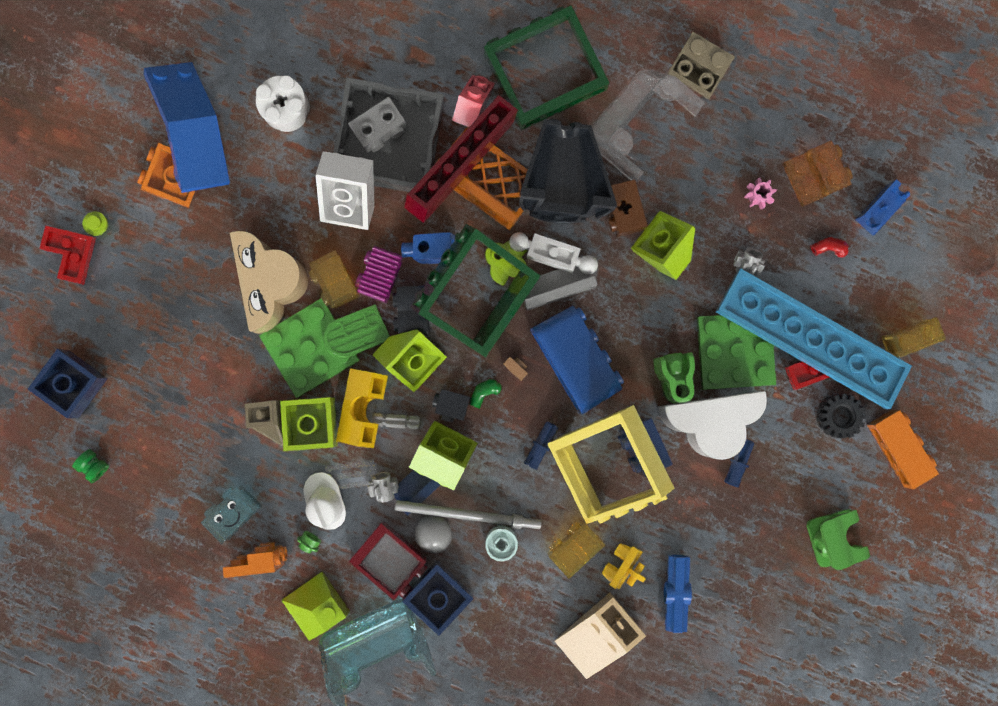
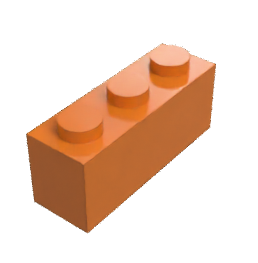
(903, 448)

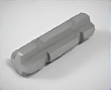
(396, 421)

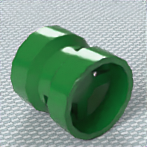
(90, 466)

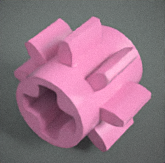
(763, 187)

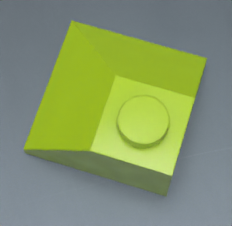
(666, 244)
(409, 358)
(316, 606)

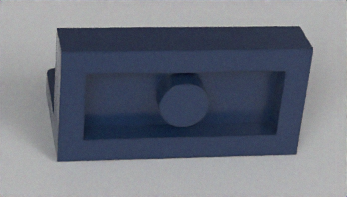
(415, 488)

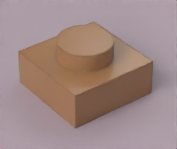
(516, 367)

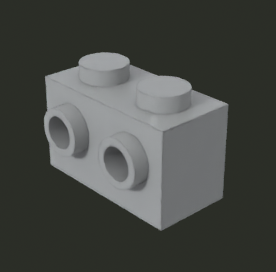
(378, 125)

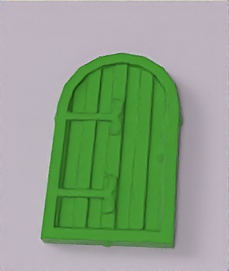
(355, 333)

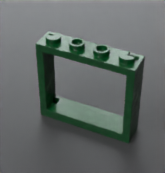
(559, 103)
(504, 309)

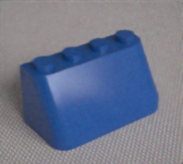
(577, 359)

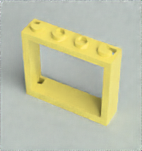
(579, 483)

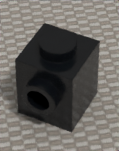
(450, 405)

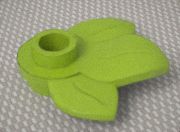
(500, 268)

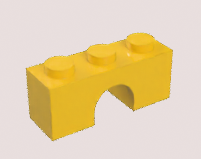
(360, 390)

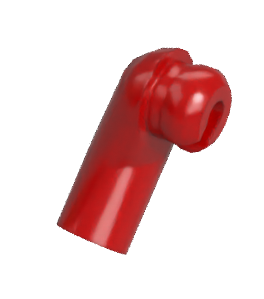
(837, 245)

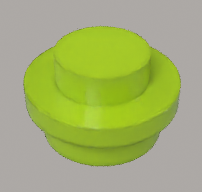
(95, 223)

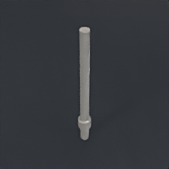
(515, 521)

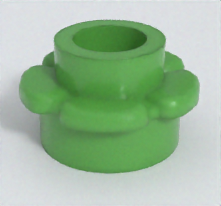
(308, 542)

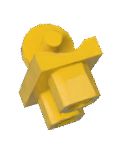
(618, 575)

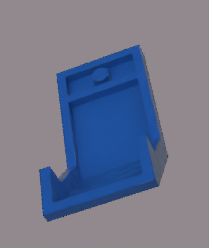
(189, 125)

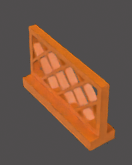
(486, 201)

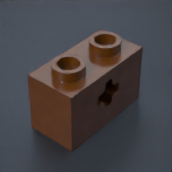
(634, 219)

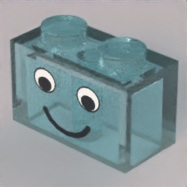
(230, 514)

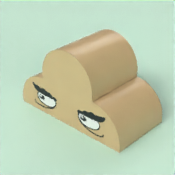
(266, 280)

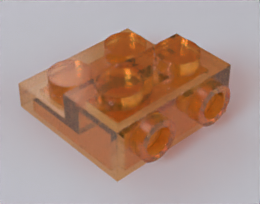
(818, 173)

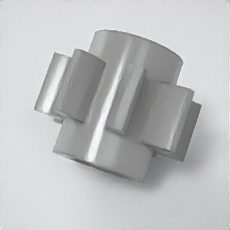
(750, 261)
(383, 487)

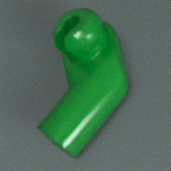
(484, 389)

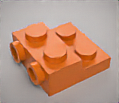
(160, 178)
(264, 559)

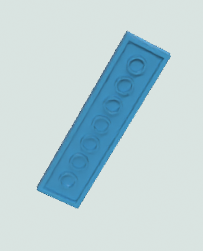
(814, 339)

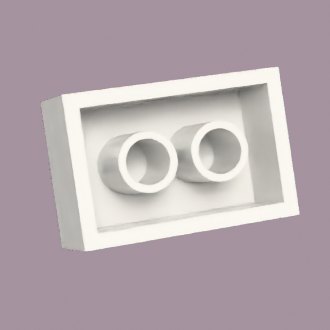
(345, 190)

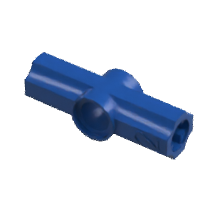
(677, 593)

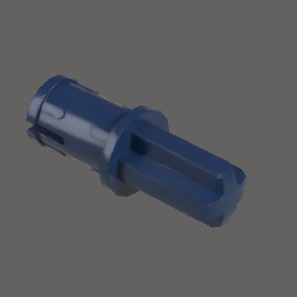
(541, 445)
(739, 465)

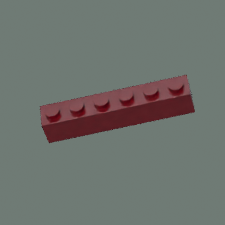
(460, 159)

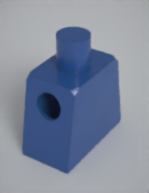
(437, 245)

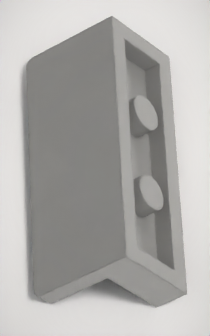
(557, 286)

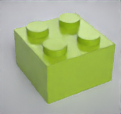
(308, 424)
(443, 455)

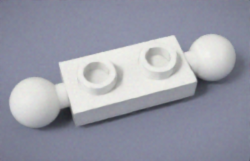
(553, 253)

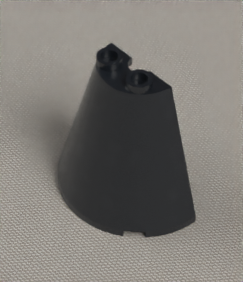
(566, 176)

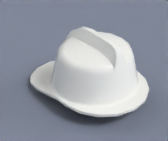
(324, 501)

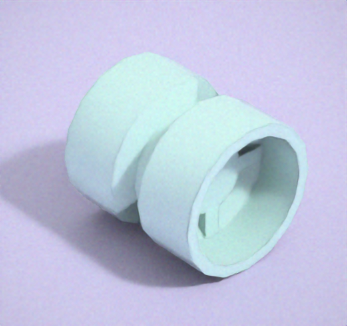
(501, 543)

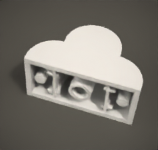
(715, 424)

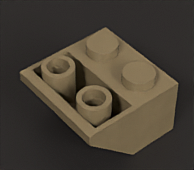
(701, 65)

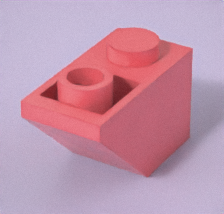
(472, 100)

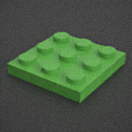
(300, 349)
(733, 355)

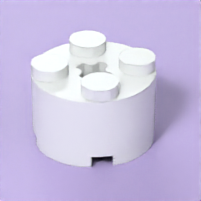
(269, 100)

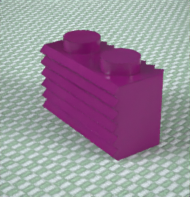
(379, 274)

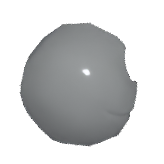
(433, 534)

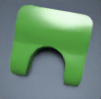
(674, 371)
(830, 540)

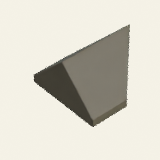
(265, 419)

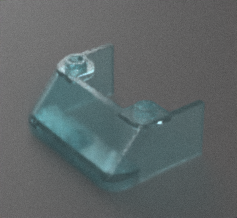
(367, 642)

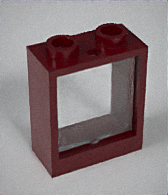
(391, 562)

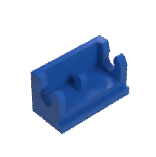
(882, 207)

